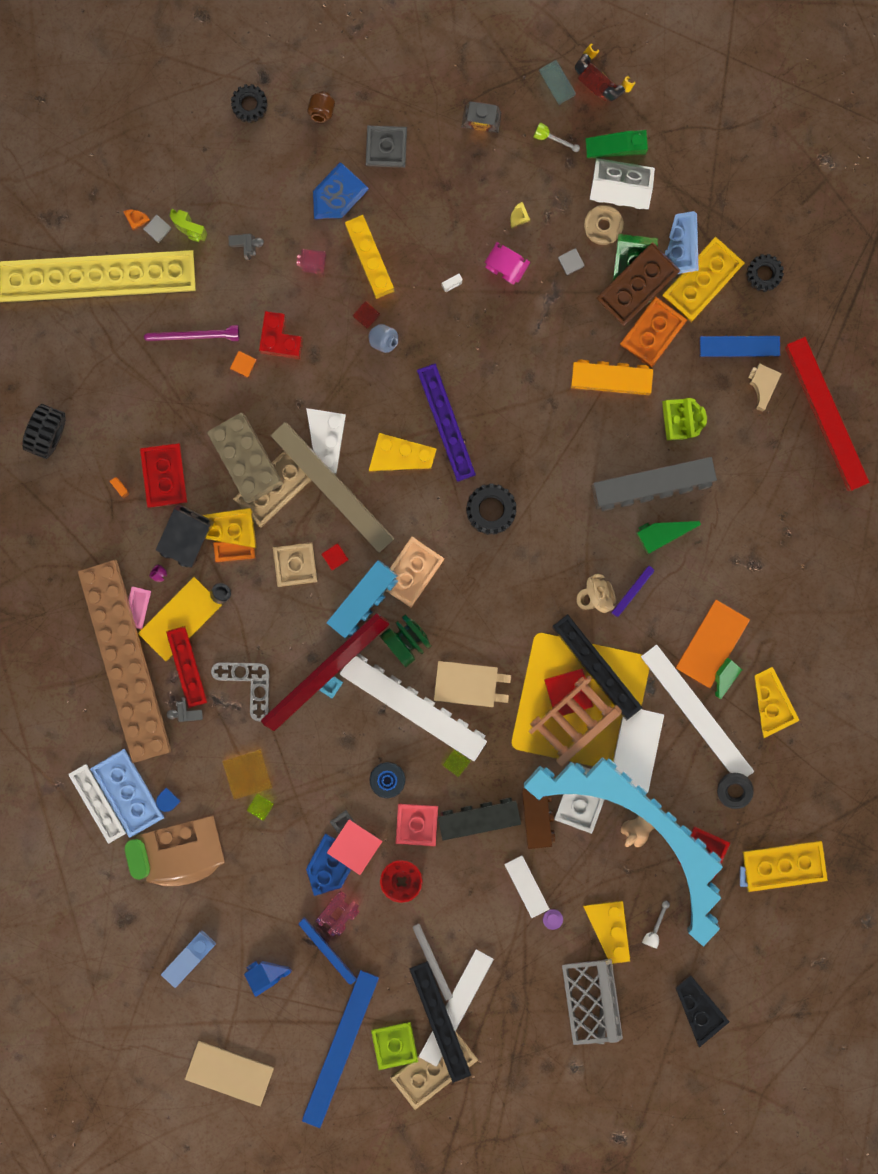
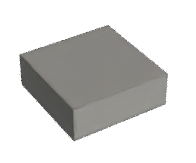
(157, 228)
(571, 261)

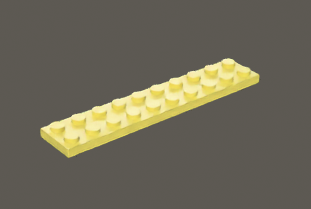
(97, 276)

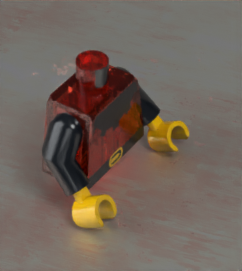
(596, 80)

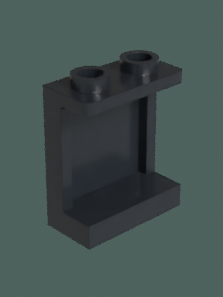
(184, 536)

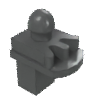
(248, 242)
(183, 715)

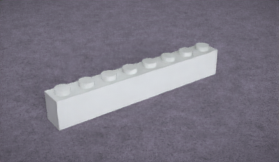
(413, 707)

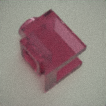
(312, 261)

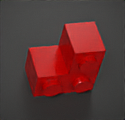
(275, 341)

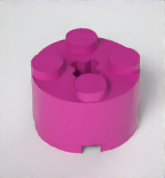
(507, 263)

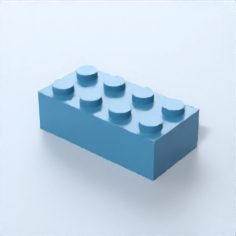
(361, 600)

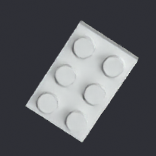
(579, 810)

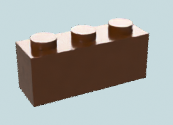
(537, 821)

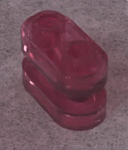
(349, 912)

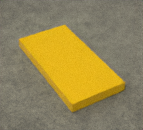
(696, 289)
(188, 608)
(784, 866)

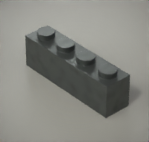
(479, 820)

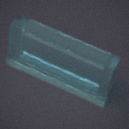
(557, 82)

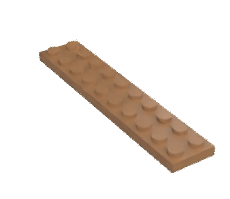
(124, 661)

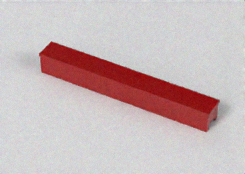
(826, 414)

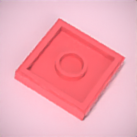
(416, 824)
(354, 847)

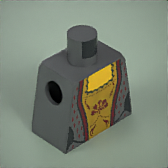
(481, 117)

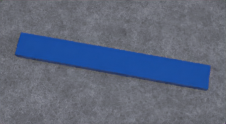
(340, 1049)

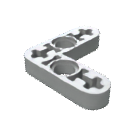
(255, 682)

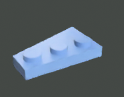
(684, 242)

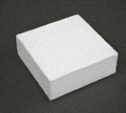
(452, 283)

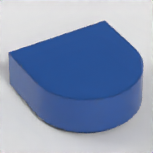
(167, 800)

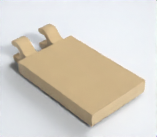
(469, 684)

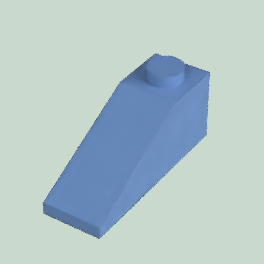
(188, 959)

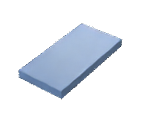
(127, 793)

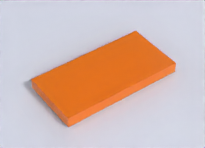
(712, 643)

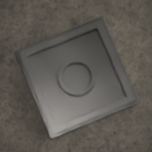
(386, 146)

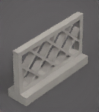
(609, 1002)

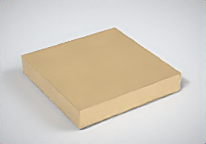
(295, 564)

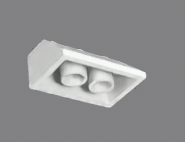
(622, 183)

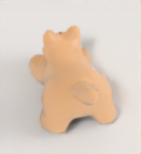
(636, 831)

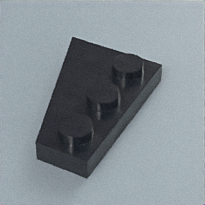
(700, 1011)

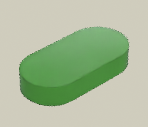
(137, 859)

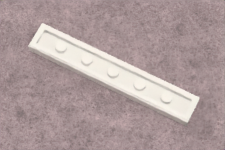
(462, 998)

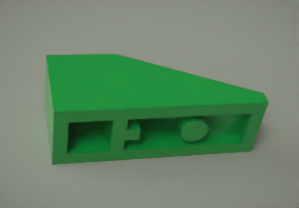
(617, 144)
(660, 534)

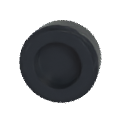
(220, 593)

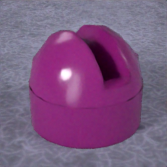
(157, 573)

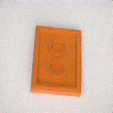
(653, 332)

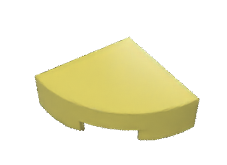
(519, 215)

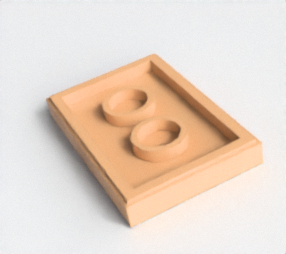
(414, 570)

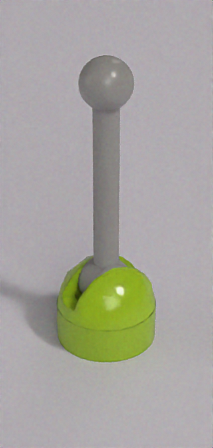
(542, 133)

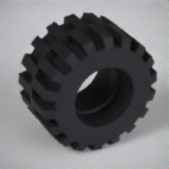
(43, 431)
(483, 493)

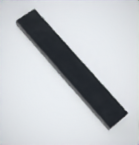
(596, 667)
(440, 1022)

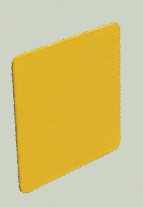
(552, 658)

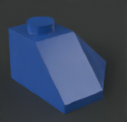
(264, 975)

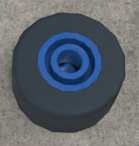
(387, 780)

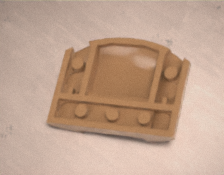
(183, 852)

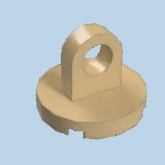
(600, 594)

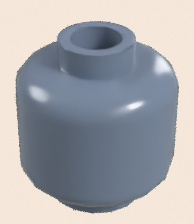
(383, 338)

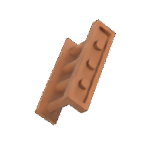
(594, 728)

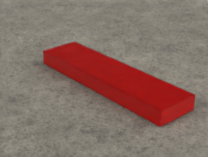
(186, 666)

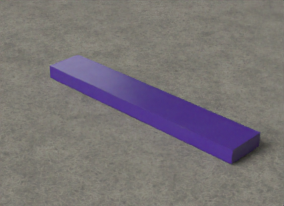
(446, 422)

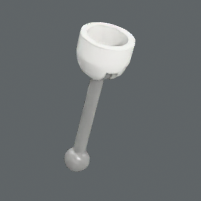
(651, 938)

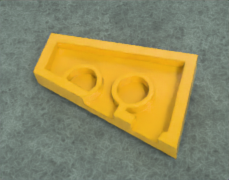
(400, 454)
(233, 527)
(773, 703)
(610, 928)

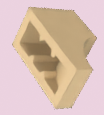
(764, 382)

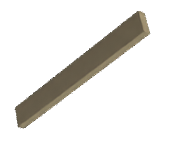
(332, 487)

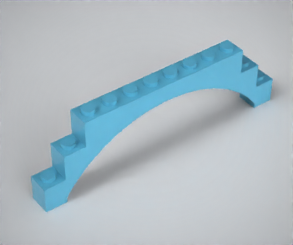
(609, 784)

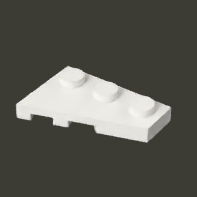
(326, 435)

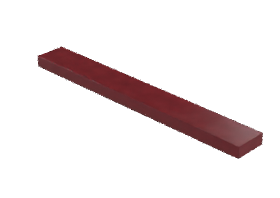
(325, 672)

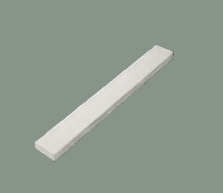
(696, 712)

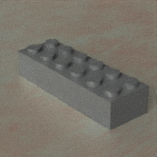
(652, 483)

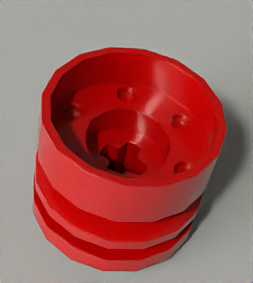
(389, 881)

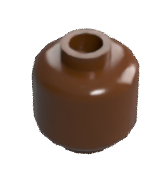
(321, 107)

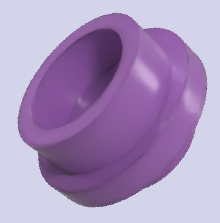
(552, 919)

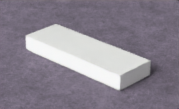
(526, 886)

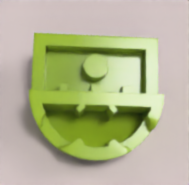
(183, 223)
(683, 418)

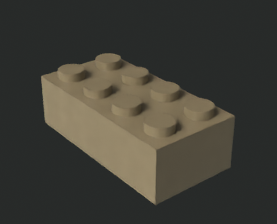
(245, 458)

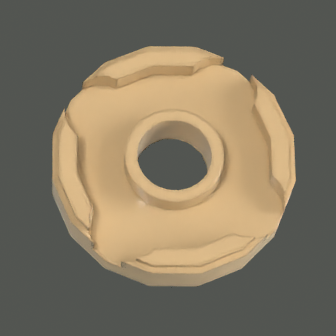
(600, 236)

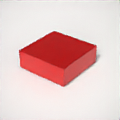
(334, 557)

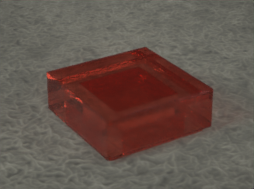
(366, 315)

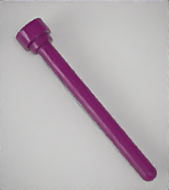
(230, 333)

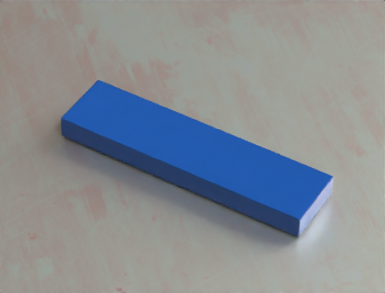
(739, 346)
(327, 951)

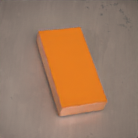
(232, 552)

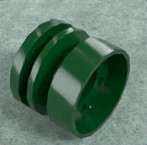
(405, 640)

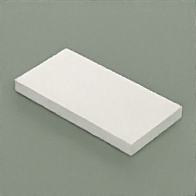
(638, 746)

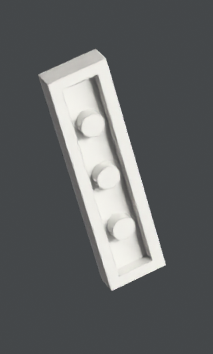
(97, 803)

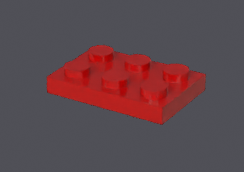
(163, 475)

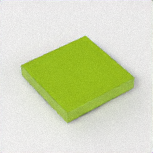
(394, 1046)

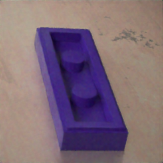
(632, 591)

